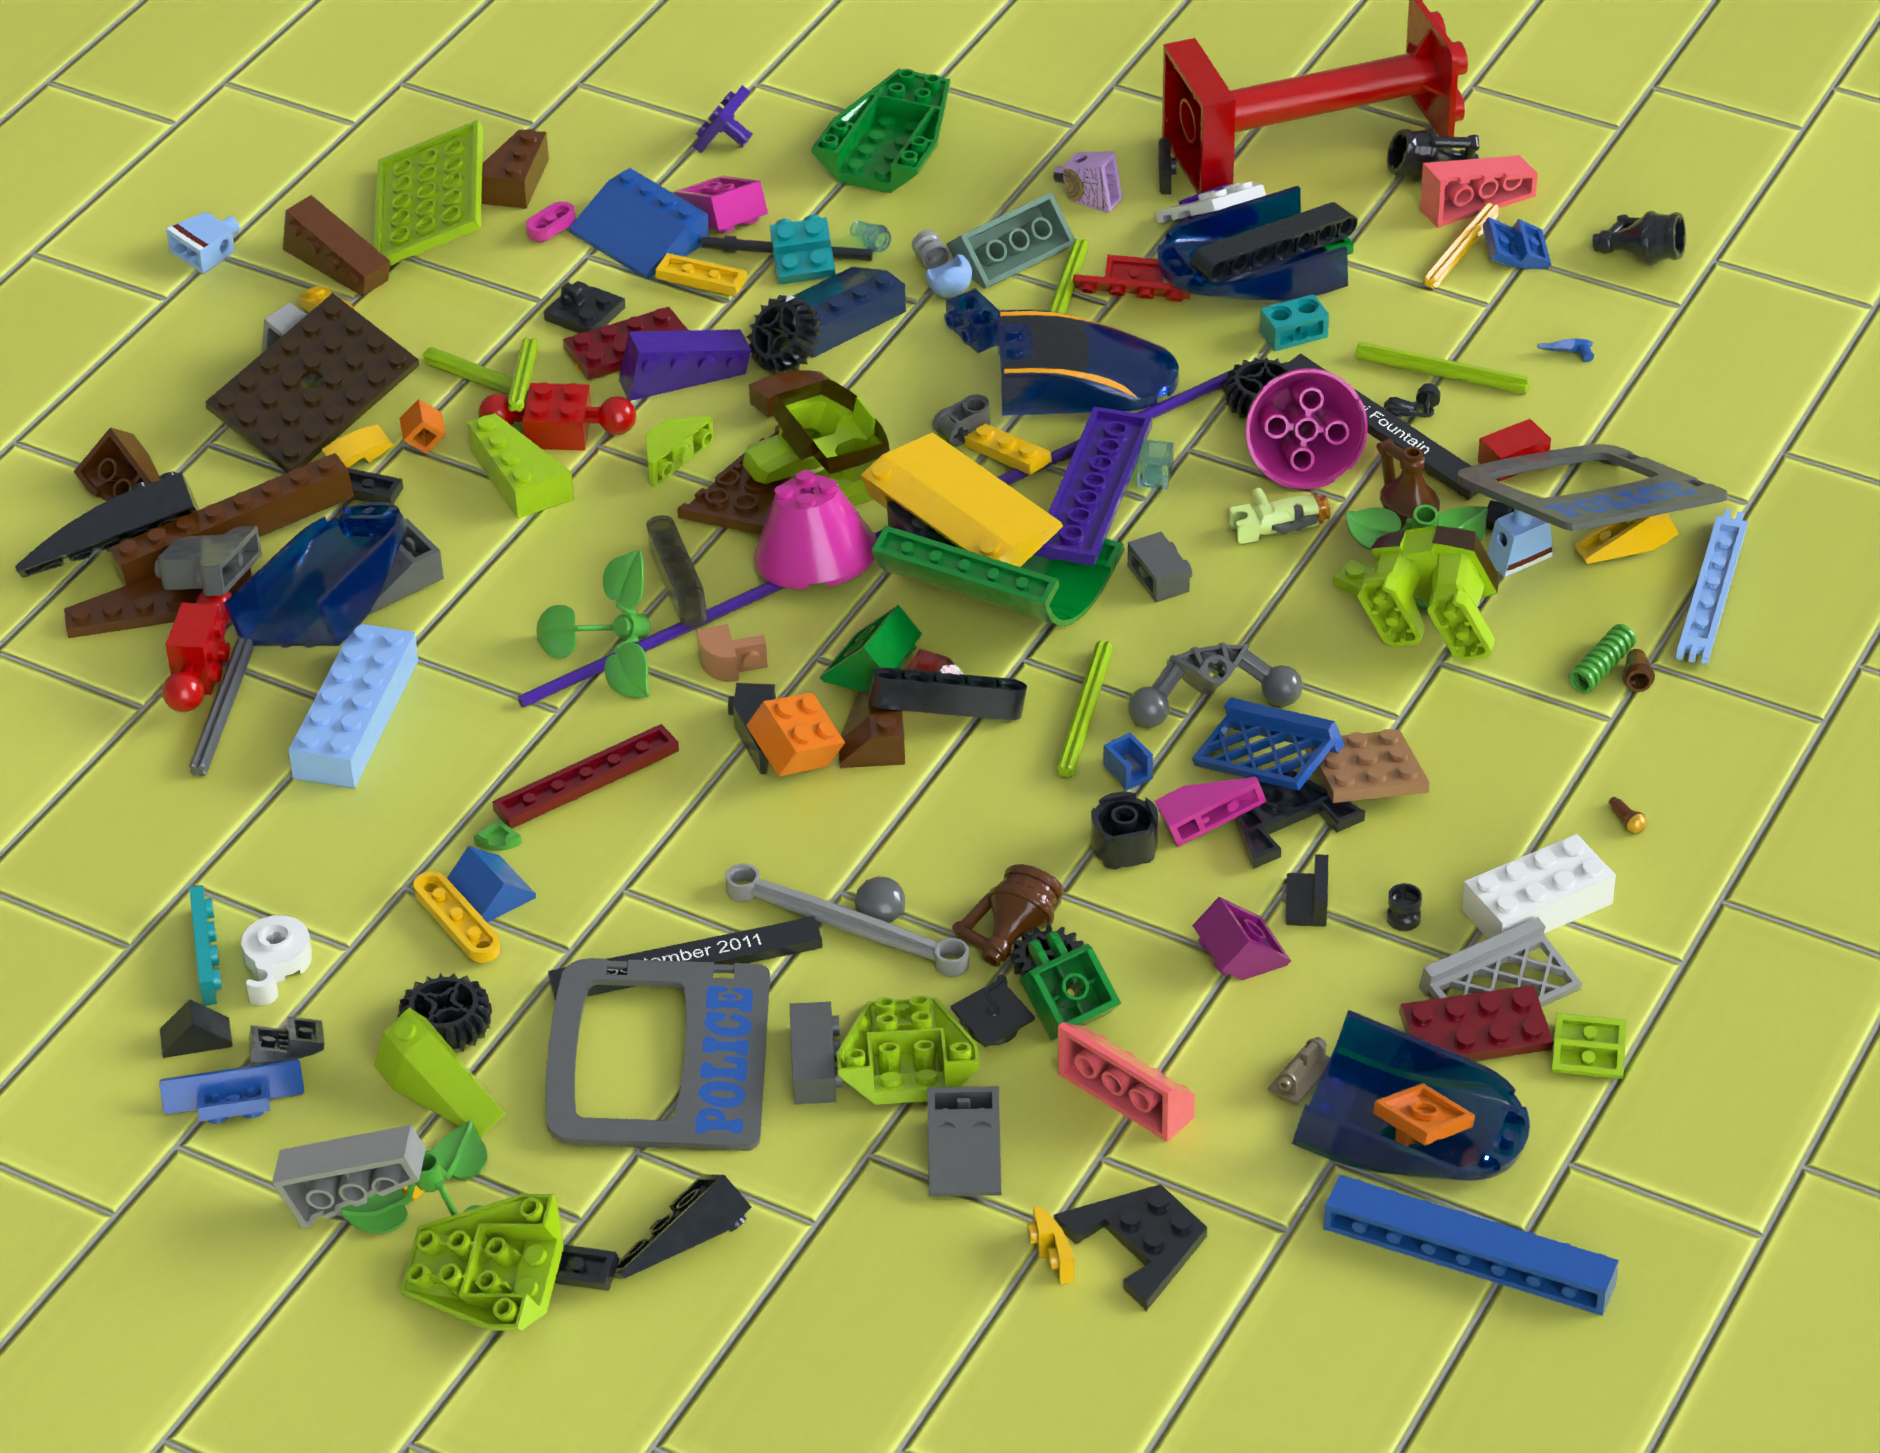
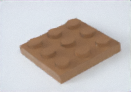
(1371, 768)

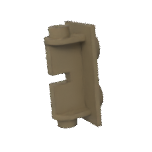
(1302, 1072)

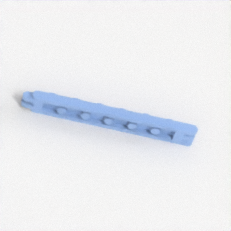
(1712, 587)

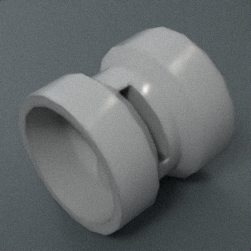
(930, 249)

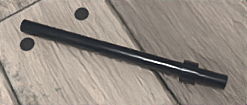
(731, 244)

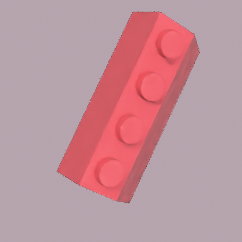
(1123, 1081)

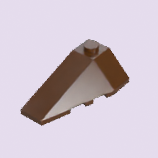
(116, 465)
(872, 736)

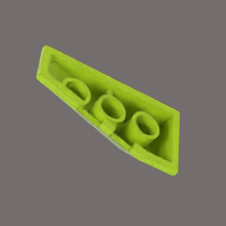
(429, 1072)

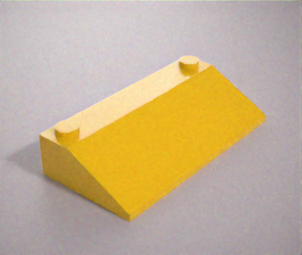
(960, 500)

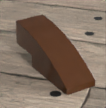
(763, 392)

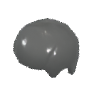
(880, 899)

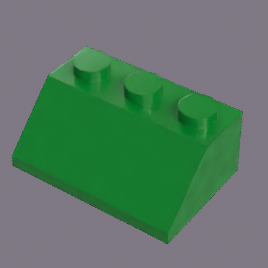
(877, 645)

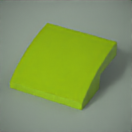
(1589, 1045)

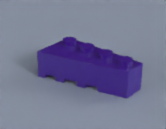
(680, 359)

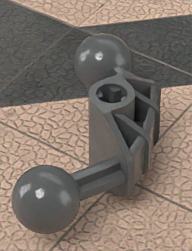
(1150, 705)

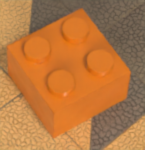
(795, 734)

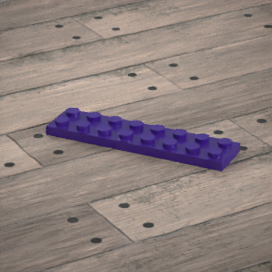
(1095, 484)

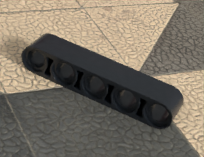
(947, 693)

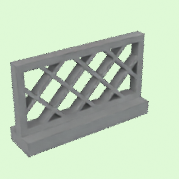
(1492, 953)

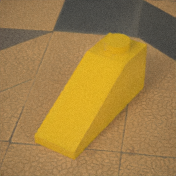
(1626, 538)

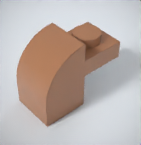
(726, 657)

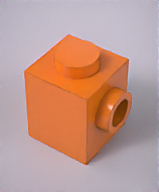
(422, 426)

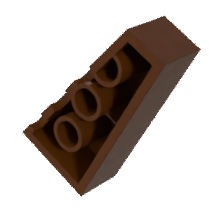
(333, 247)

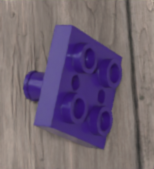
(724, 121)

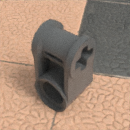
(964, 418)

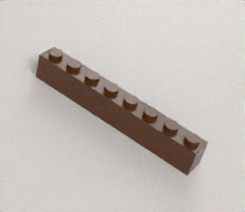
(265, 505)

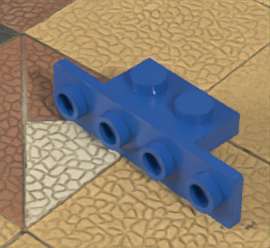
(232, 1091)

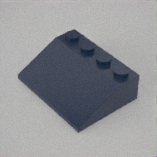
(853, 304)

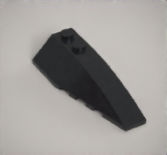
(113, 522)

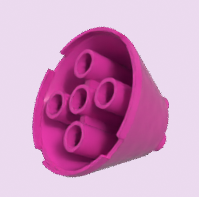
(1306, 428)
(812, 535)

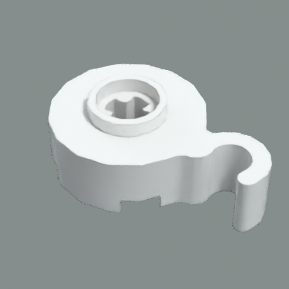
(273, 950)

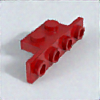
(1130, 276)

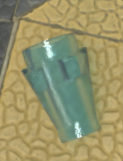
(871, 235)

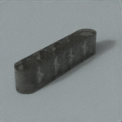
(676, 570)

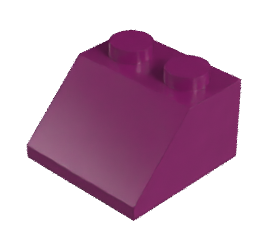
(1239, 941)

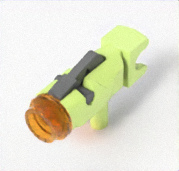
(1278, 516)

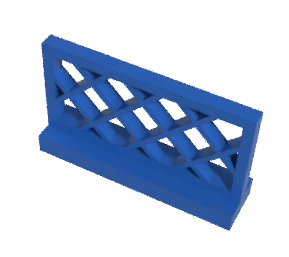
(1277, 727)

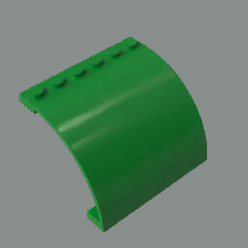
(1039, 588)

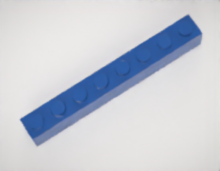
(1471, 1244)

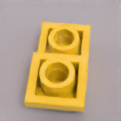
(365, 442)
(1052, 1244)

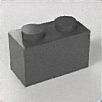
(1159, 566)

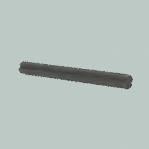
(221, 707)

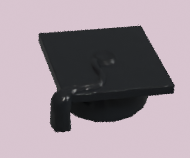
(993, 1013)

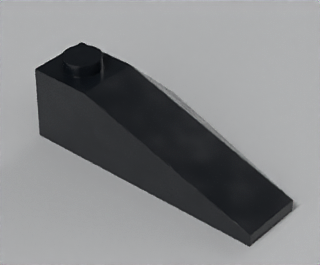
(699, 1214)

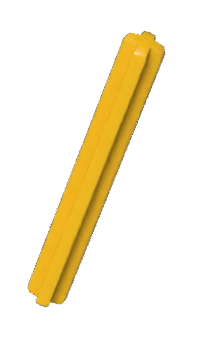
(1459, 246)

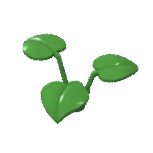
(1375, 522)
(627, 668)
(456, 1155)

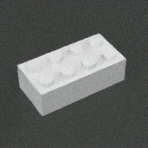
(1550, 884)

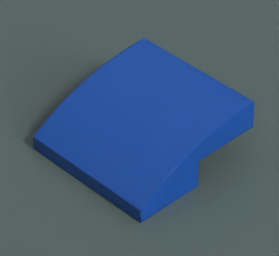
(1517, 245)

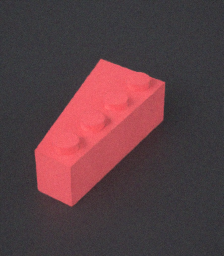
(1462, 187)

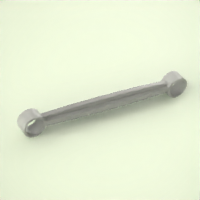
(848, 920)

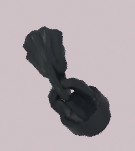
(1427, 398)

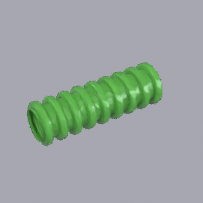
(1602, 658)

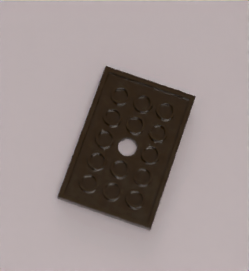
(294, 422)

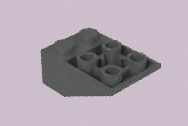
(414, 568)
(964, 1141)

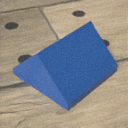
(489, 883)

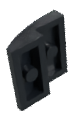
(298, 1040)

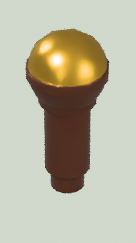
(1633, 820)

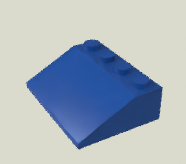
(640, 223)

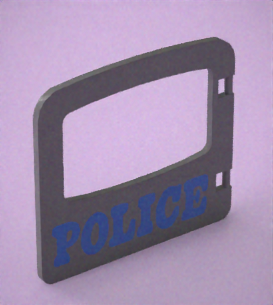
(1661, 493)
(722, 1057)

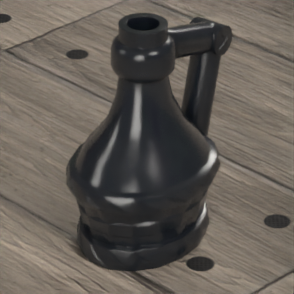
(1413, 148)
(1649, 237)

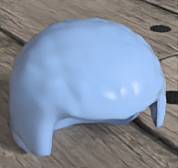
(950, 278)

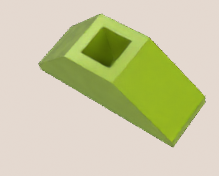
(676, 443)

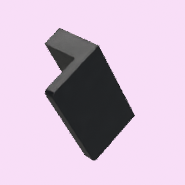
(1308, 895)

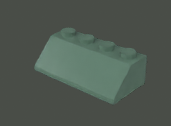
(1014, 241)

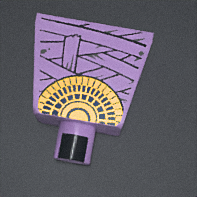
(1091, 179)

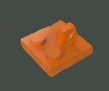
(1422, 1115)

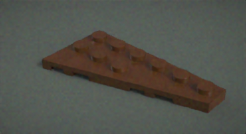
(733, 499)
(132, 607)

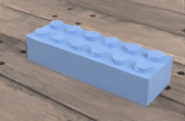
(353, 706)

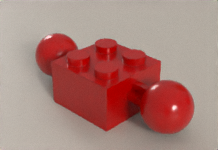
(562, 414)
(196, 651)

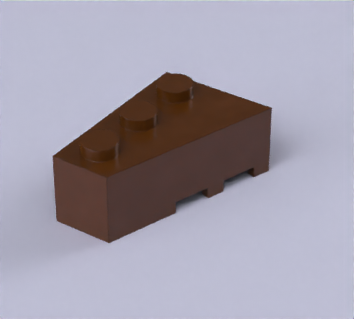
(515, 169)

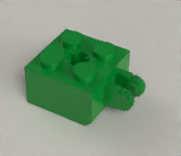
(1052, 979)

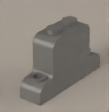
(209, 560)

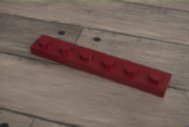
(585, 776)

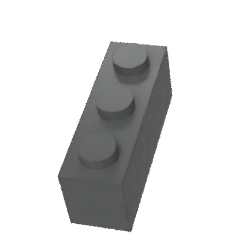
(814, 1052)

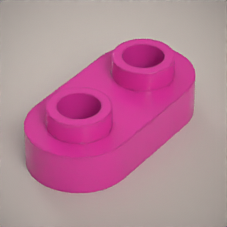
(550, 221)

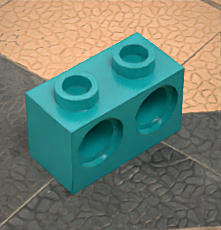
(1294, 322)

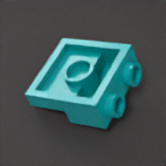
(802, 249)

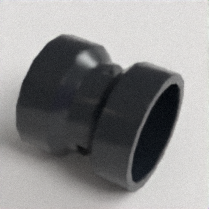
(1404, 907)

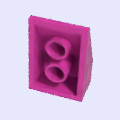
(727, 201)

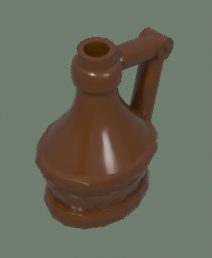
(1408, 489)
(1018, 904)

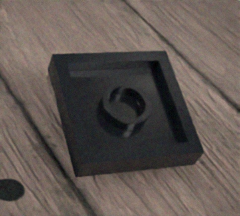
(583, 307)

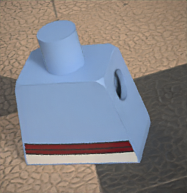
(202, 240)
(1519, 542)

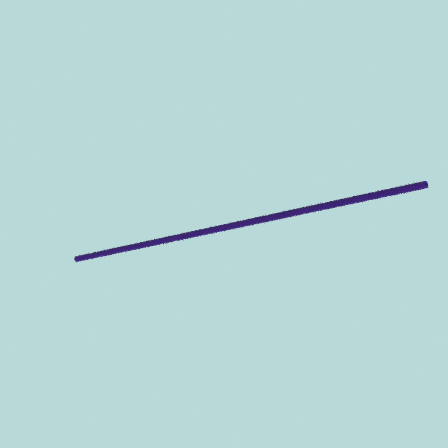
(768, 588)

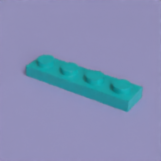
(206, 954)

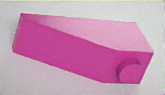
(1205, 806)

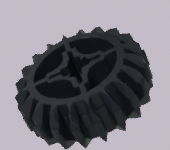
(784, 334)
(1246, 381)
(444, 1005)

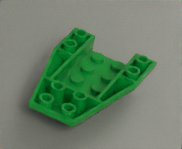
(886, 132)

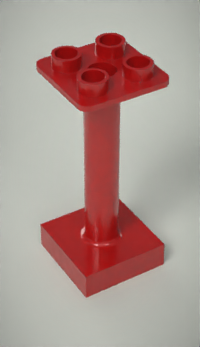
(1205, 115)

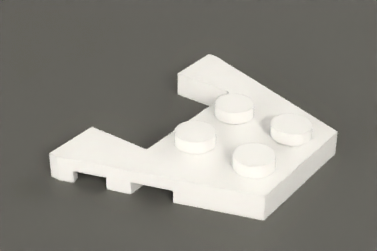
(1213, 201)

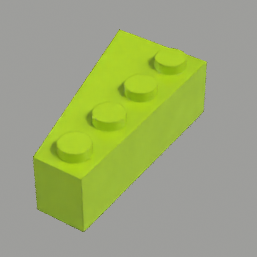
(518, 467)

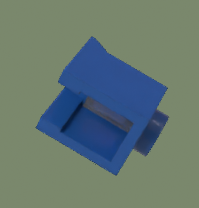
(1128, 761)

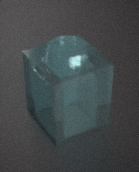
(1155, 464)

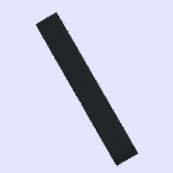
(1273, 242)

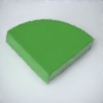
(497, 837)

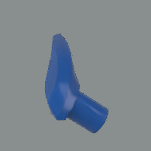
(1572, 345)

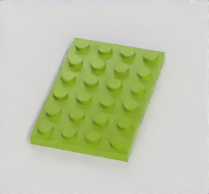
(429, 193)

